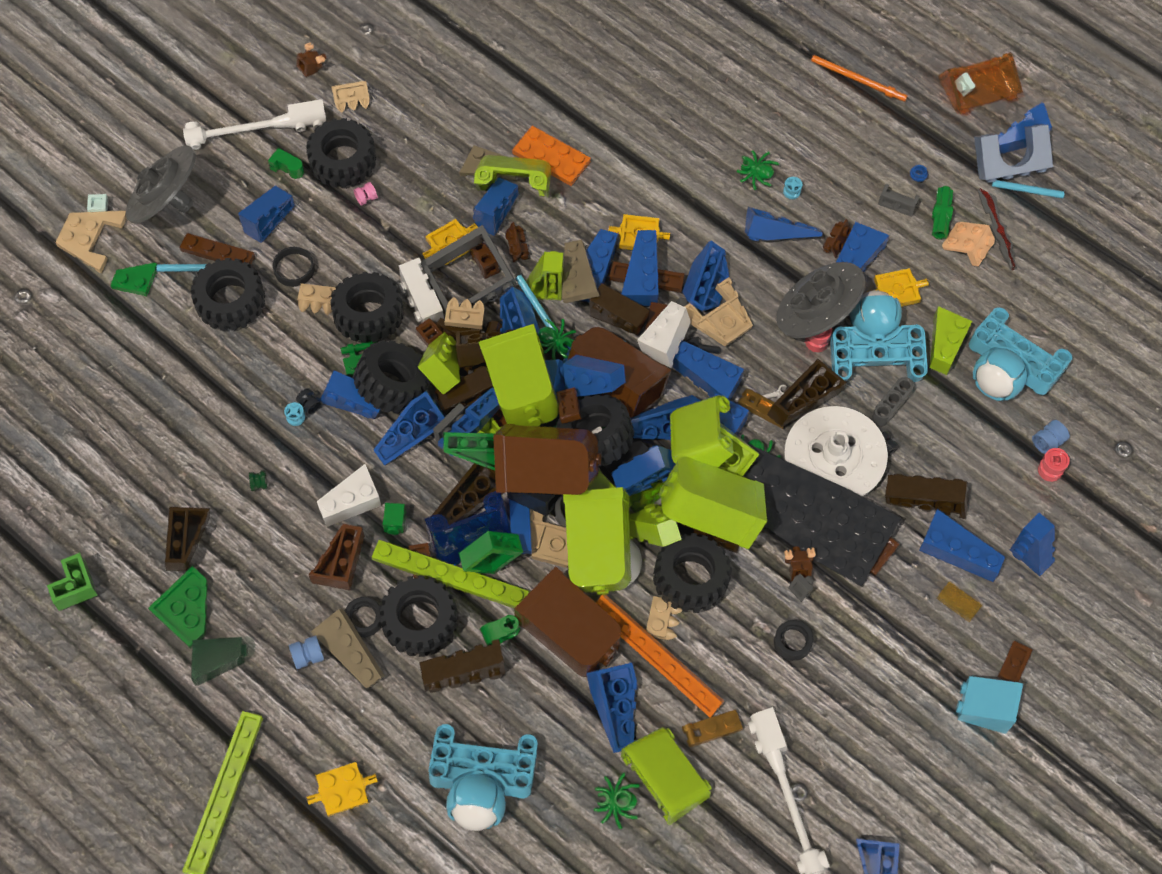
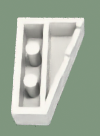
(665, 333)
(349, 498)

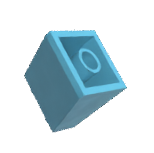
(989, 703)

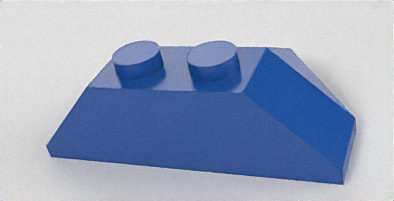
(705, 274)

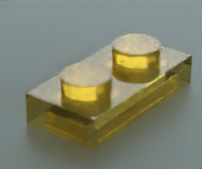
(959, 601)

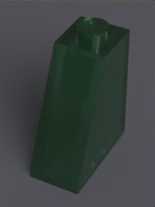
(216, 657)

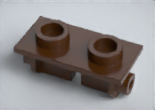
(840, 233)
(515, 235)

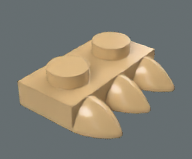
(351, 94)
(316, 296)
(465, 315)
(660, 619)

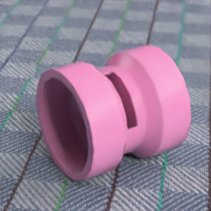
(365, 193)

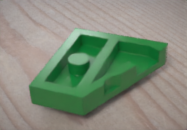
(135, 279)

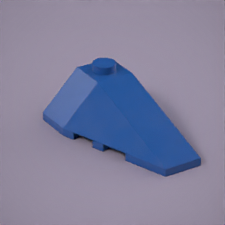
(1015, 136)
(765, 226)
(656, 421)
(614, 698)

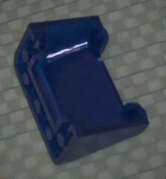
(453, 538)

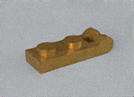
(759, 407)
(712, 728)

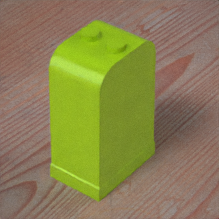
(520, 377)
(714, 501)
(598, 539)

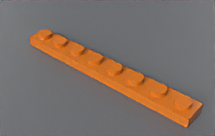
(662, 659)

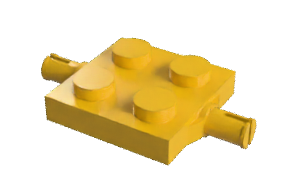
(630, 227)
(445, 236)
(901, 285)
(342, 789)

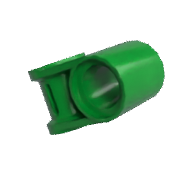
(499, 630)

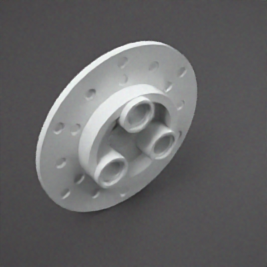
(831, 431)

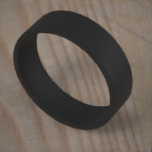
(293, 282)

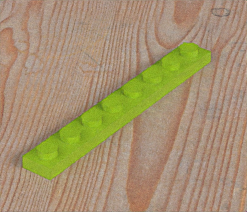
(448, 574)
(222, 794)

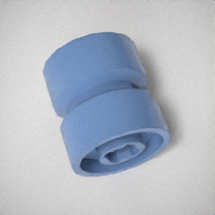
(1051, 436)
(306, 652)

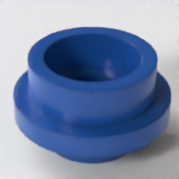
(919, 169)

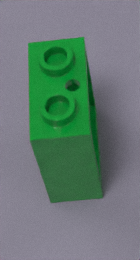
(489, 553)

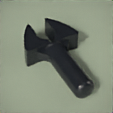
(708, 348)

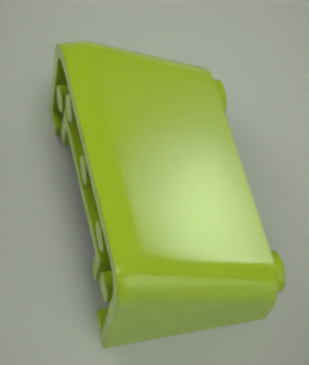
(536, 170)
(698, 433)
(666, 773)

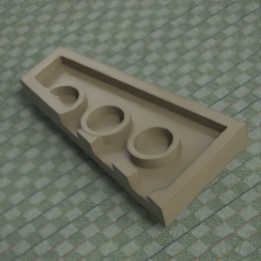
(577, 274)
(347, 646)

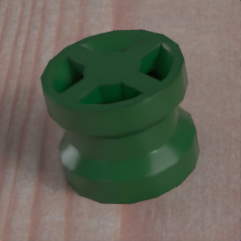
(258, 480)

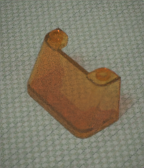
(993, 80)

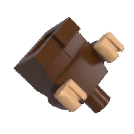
(310, 61)
(799, 561)

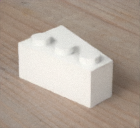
(419, 292)

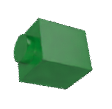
(394, 518)

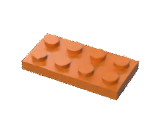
(564, 160)

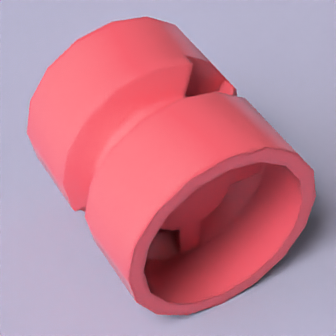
(819, 342)
(1053, 464)

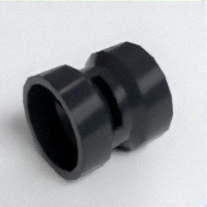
(309, 401)
(892, 446)

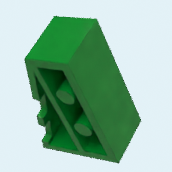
(471, 447)

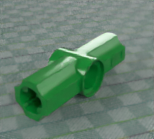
(942, 212)

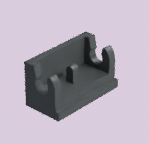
(897, 201)

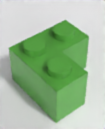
(75, 587)

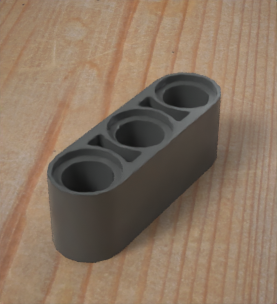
(896, 394)

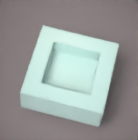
(964, 84)
(97, 203)

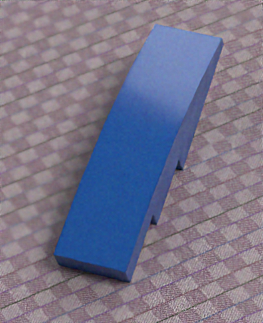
(476, 415)
(521, 525)

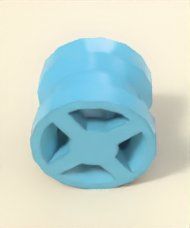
(796, 185)
(294, 409)

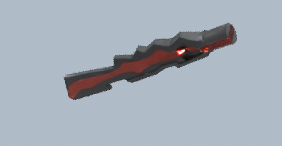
(999, 229)

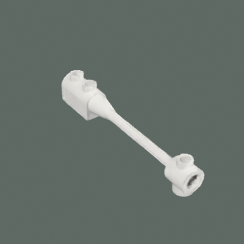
(298, 117)
(772, 745)

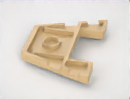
(82, 232)
(726, 321)
(548, 541)

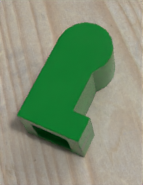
(286, 163)

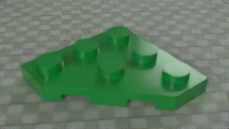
(184, 607)

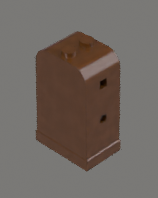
(643, 376)
(545, 459)
(569, 624)

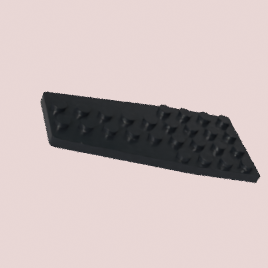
(822, 516)

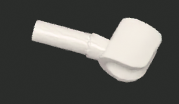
(778, 393)

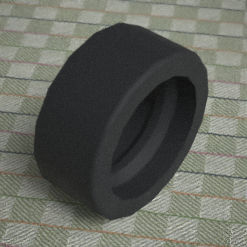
(365, 602)
(798, 626)

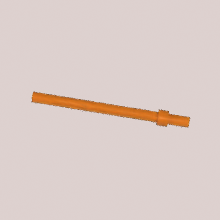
(889, 91)

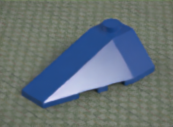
(410, 427)

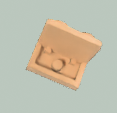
(970, 239)

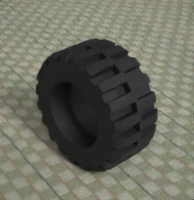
(339, 134)
(224, 274)
(363, 289)
(380, 389)
(608, 413)
(418, 591)
(686, 595)

